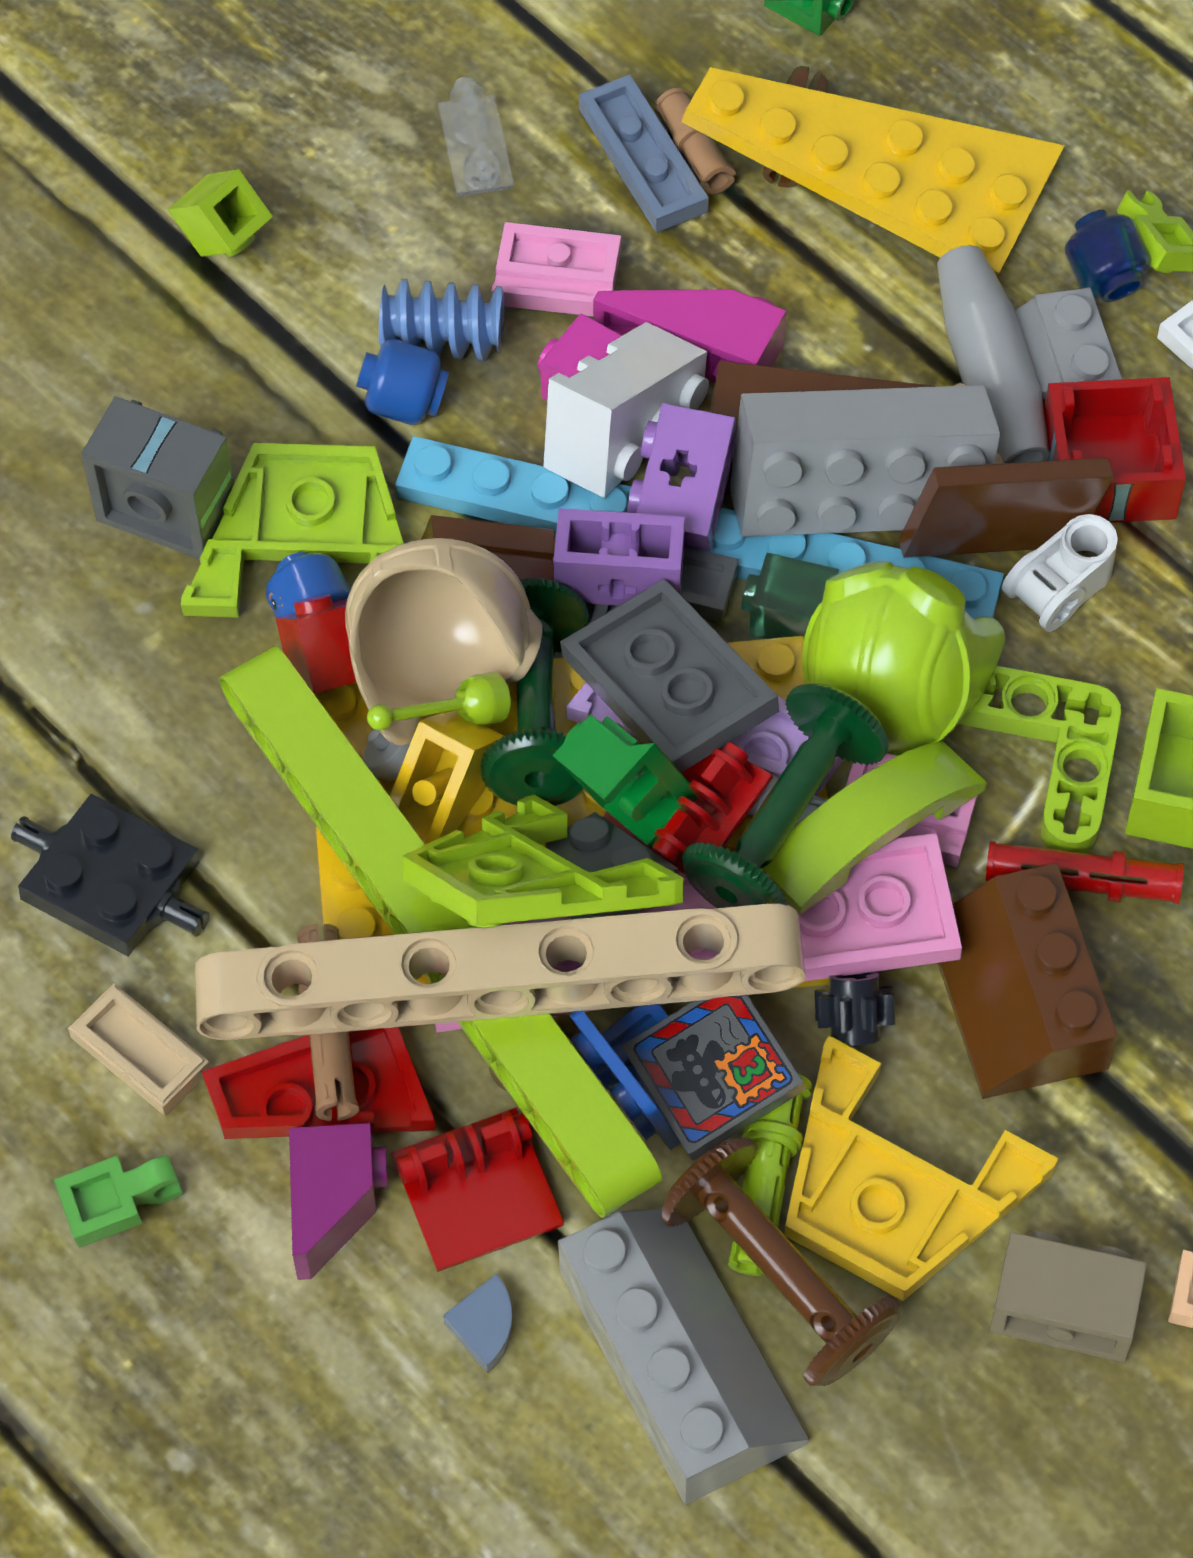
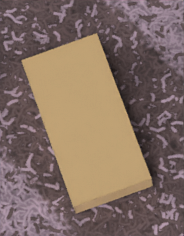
(139, 1049)

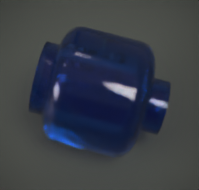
(1108, 255)

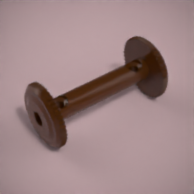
(713, 1186)

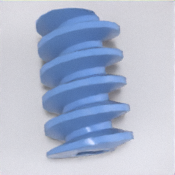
(443, 319)

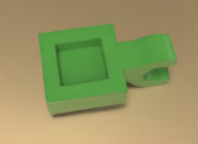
(105, 1198)

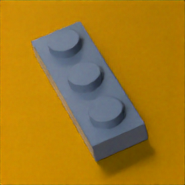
(643, 153)

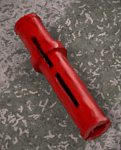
(1161, 883)

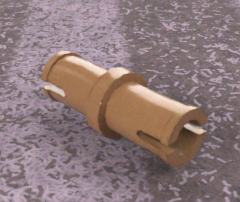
(695, 147)

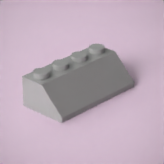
(678, 1350)

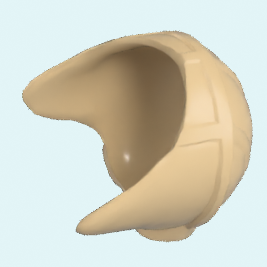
(433, 619)

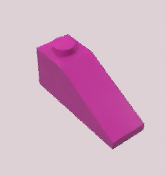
(718, 321)

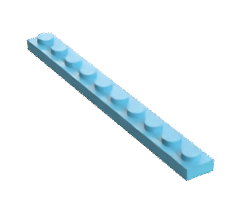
(532, 495)

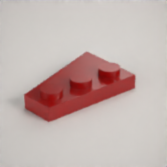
(276, 1088)

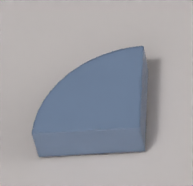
(483, 1322)

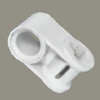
(1058, 579)

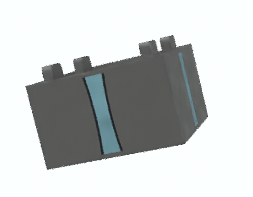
(158, 476)

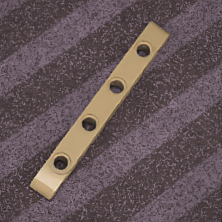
(498, 972)

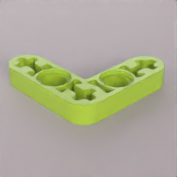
(1073, 741)

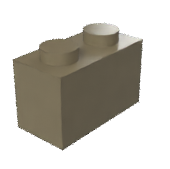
(1068, 1295)

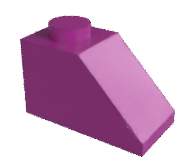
(331, 1189)

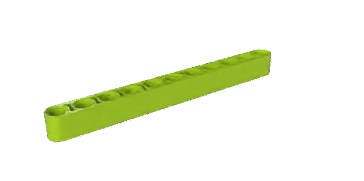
(370, 837)

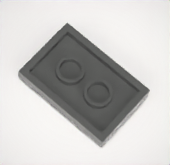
(669, 675)

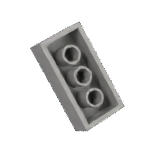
(851, 455)

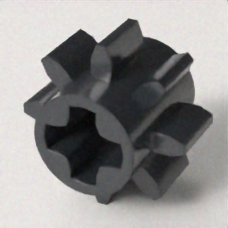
(855, 1008)

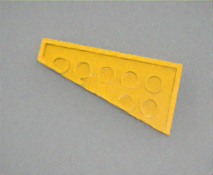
(898, 168)

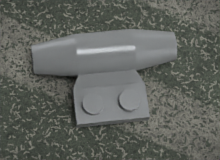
(1019, 350)

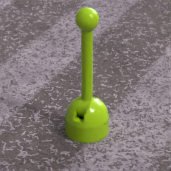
(478, 699)

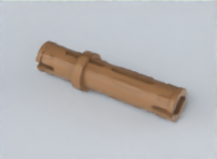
(330, 1053)

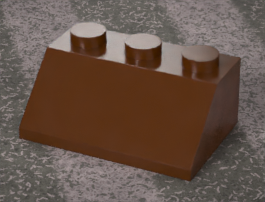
(1026, 985)

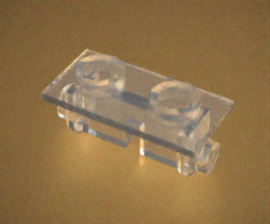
(474, 140)

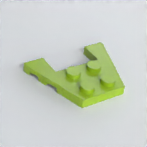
(291, 503)
(512, 878)

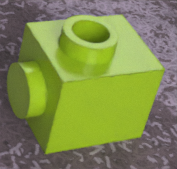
(220, 214)

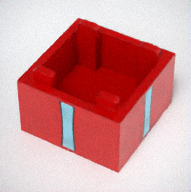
(1132, 428)

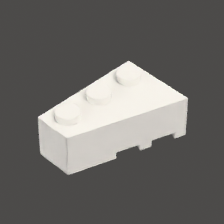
(603, 410)

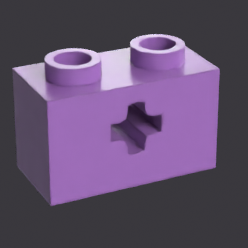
(694, 441)
(617, 553)

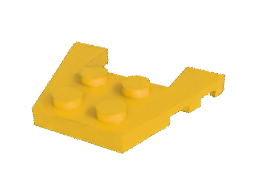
(881, 1205)

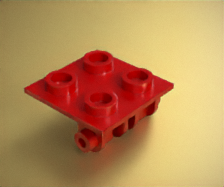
(725, 791)
(477, 1189)

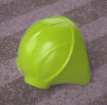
(902, 649)

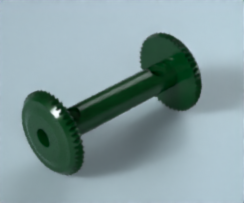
(834, 727)
(525, 760)

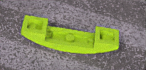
(867, 817)

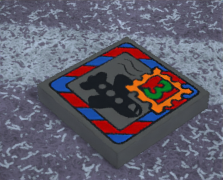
(713, 1070)

